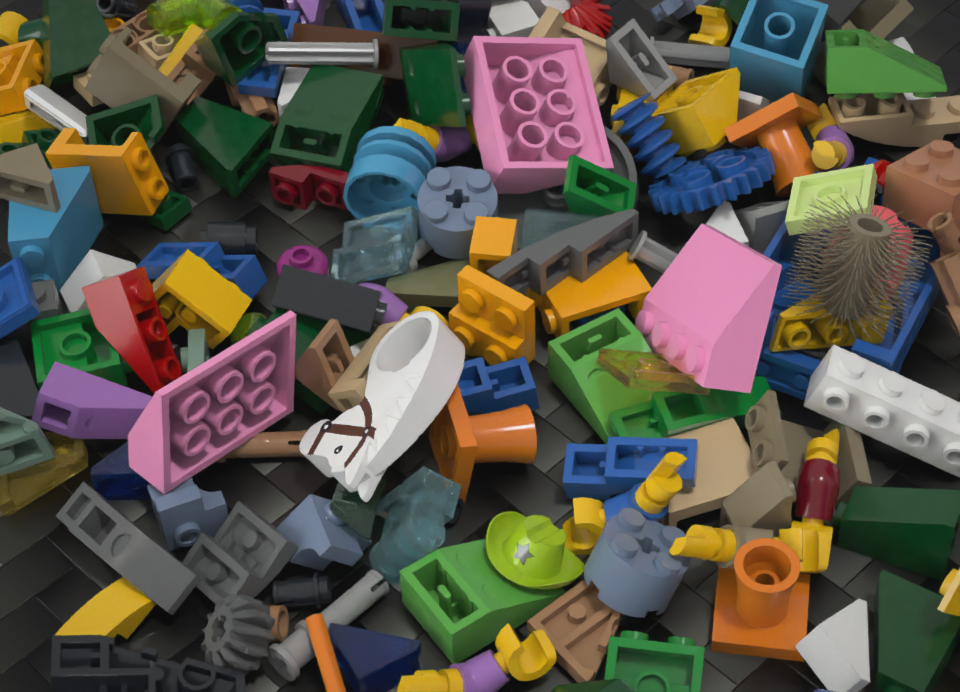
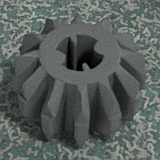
(238, 633)

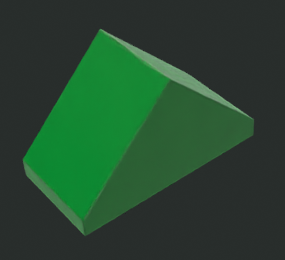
(595, 189)

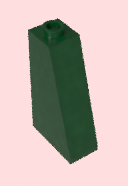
(421, 19)

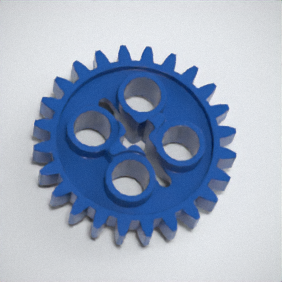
(712, 180)

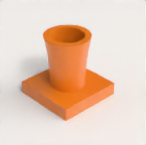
(779, 131)
(491, 437)
(761, 602)

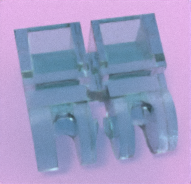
(413, 521)

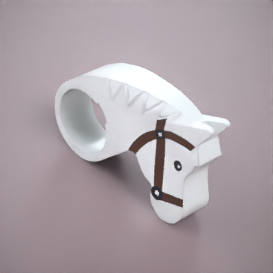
(404, 392)

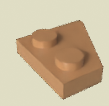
(578, 629)

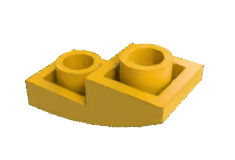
(110, 612)

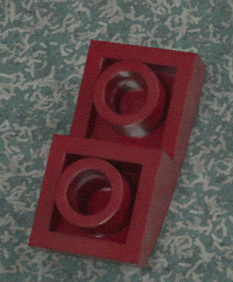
(302, 184)

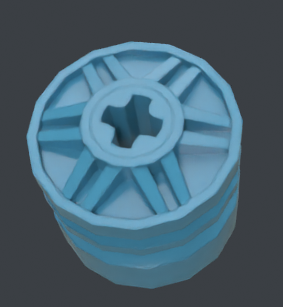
(387, 171)

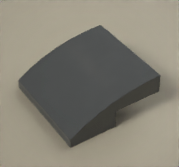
(240, 556)

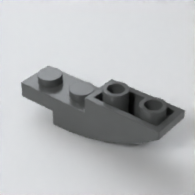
(128, 548)

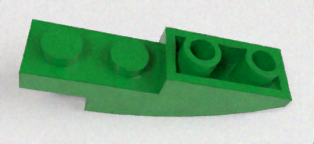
(679, 412)

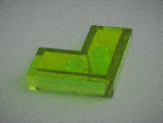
(177, 15)

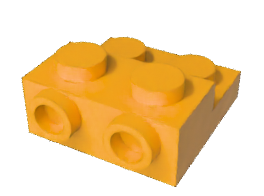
(19, 69)
(492, 319)

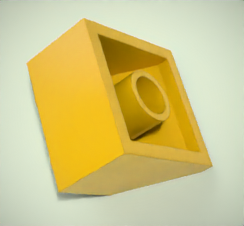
(701, 111)

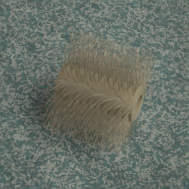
(856, 266)

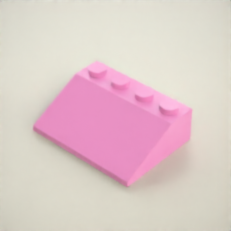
(533, 110)
(712, 310)
(216, 406)

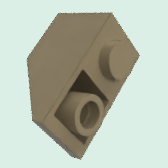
(761, 501)

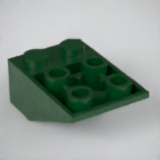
(433, 84)
(327, 118)

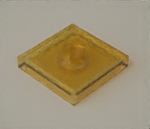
(647, 372)

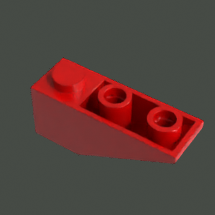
(133, 324)

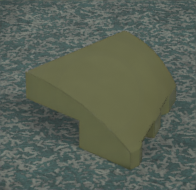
(429, 286)

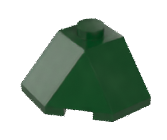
(238, 44)
(117, 123)

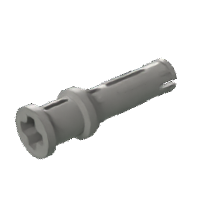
(298, 648)

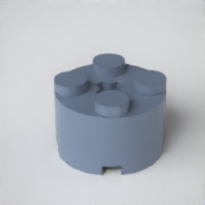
(450, 205)
(635, 565)

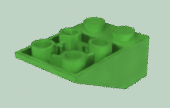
(869, 64)
(586, 384)
(465, 599)

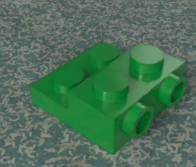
(78, 344)
(654, 664)

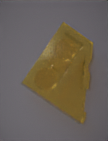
(30, 483)

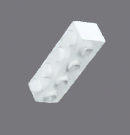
(887, 408)

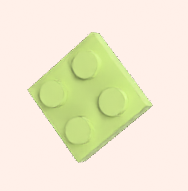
(848, 182)

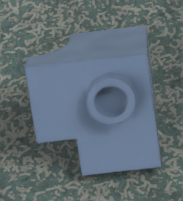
(187, 513)
(321, 535)

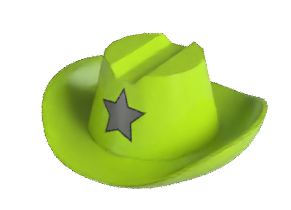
(531, 551)

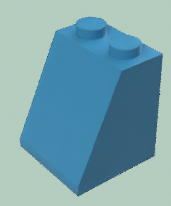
(778, 46)
(58, 241)

